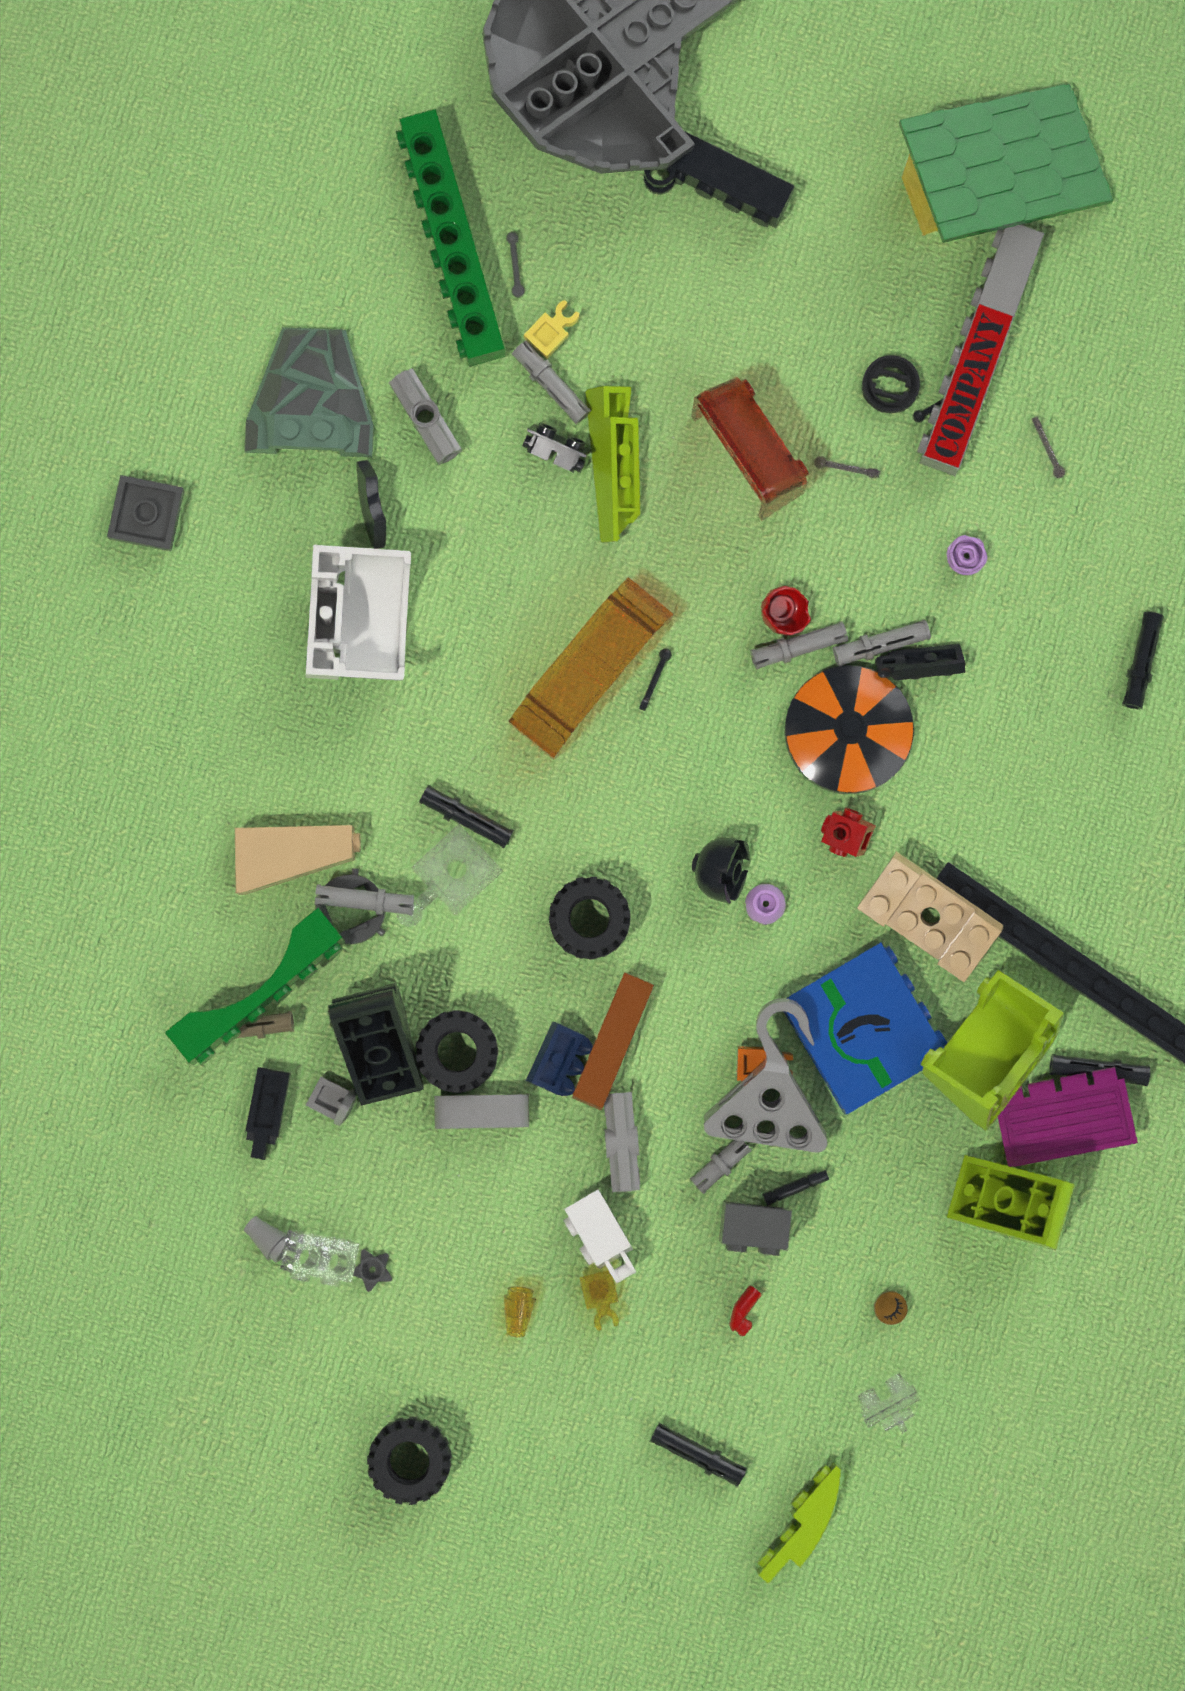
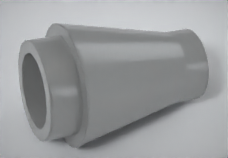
(267, 1238)

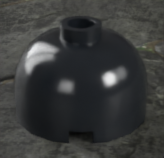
(720, 868)

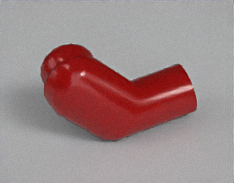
(741, 1309)

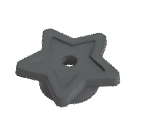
(380, 1274)

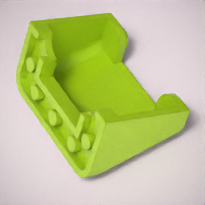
(993, 1049)

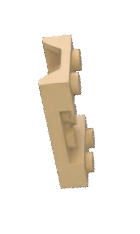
(959, 935)

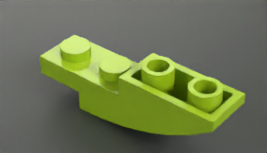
(813, 1514)

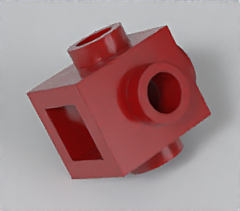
(847, 833)

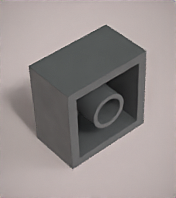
(755, 1227)

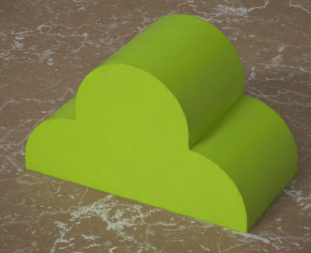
(1011, 1201)

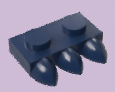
(558, 1059)

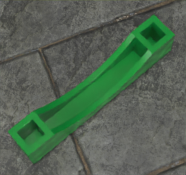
(203, 1031)

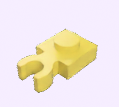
(549, 332)

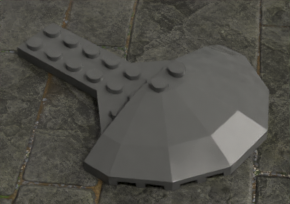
(595, 76)

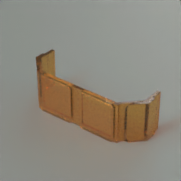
(589, 667)

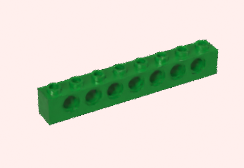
(426, 129)

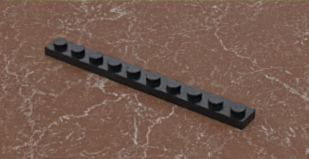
(1072, 966)

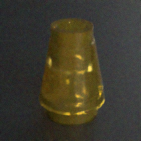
(518, 1310)

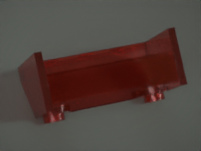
(752, 443)

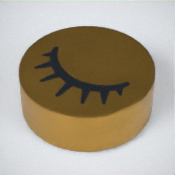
(890, 1307)

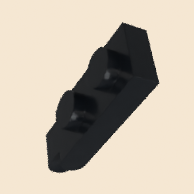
(921, 662)

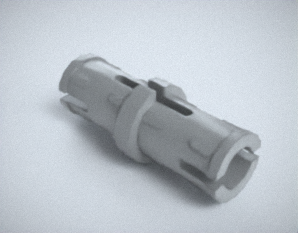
(720, 1165)

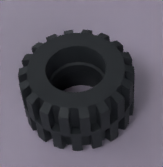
(597, 890)
(430, 1039)
(409, 1489)

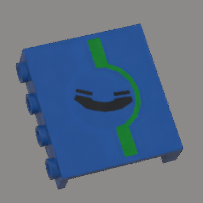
(865, 1028)

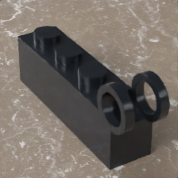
(729, 180)

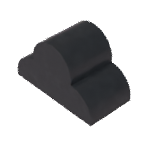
(376, 1043)

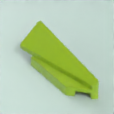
(614, 459)

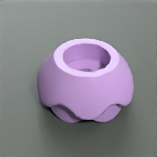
(976, 551)
(755, 907)

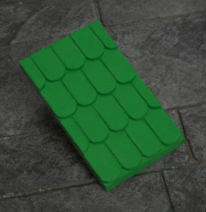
(1001, 164)

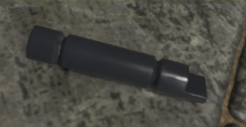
(795, 1187)

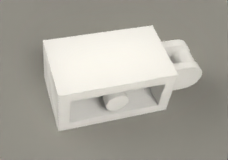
(600, 1234)

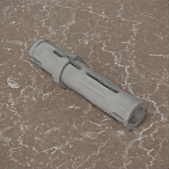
(541, 371)
(867, 646)
(786, 649)
(364, 899)

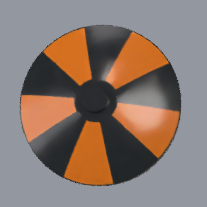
(848, 729)

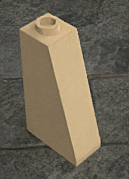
(286, 853)

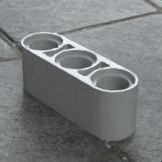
(481, 1111)

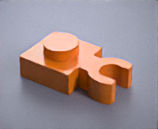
(751, 1057)

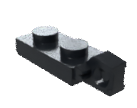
(266, 1110)

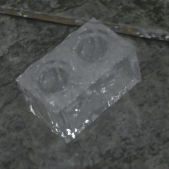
(320, 1251)

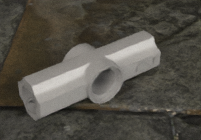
(415, 400)
(622, 1142)

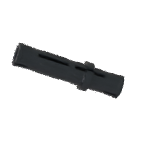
(1140, 674)
(465, 816)
(1073, 1065)
(703, 1457)

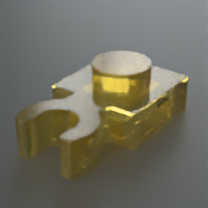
(599, 1293)

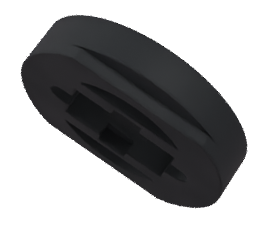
(877, 368)

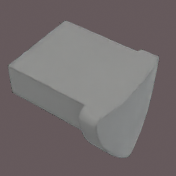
(332, 1100)

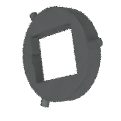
(364, 930)

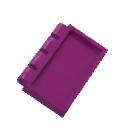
(1067, 1121)

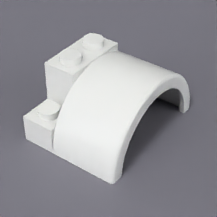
(361, 618)

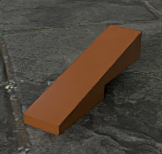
(612, 1041)

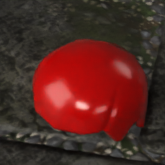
(785, 610)

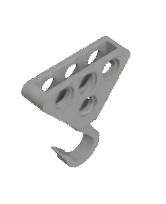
(773, 1073)

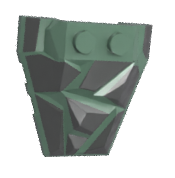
(310, 397)

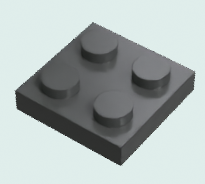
(145, 513)

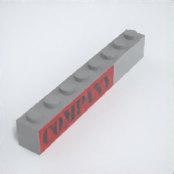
(981, 348)

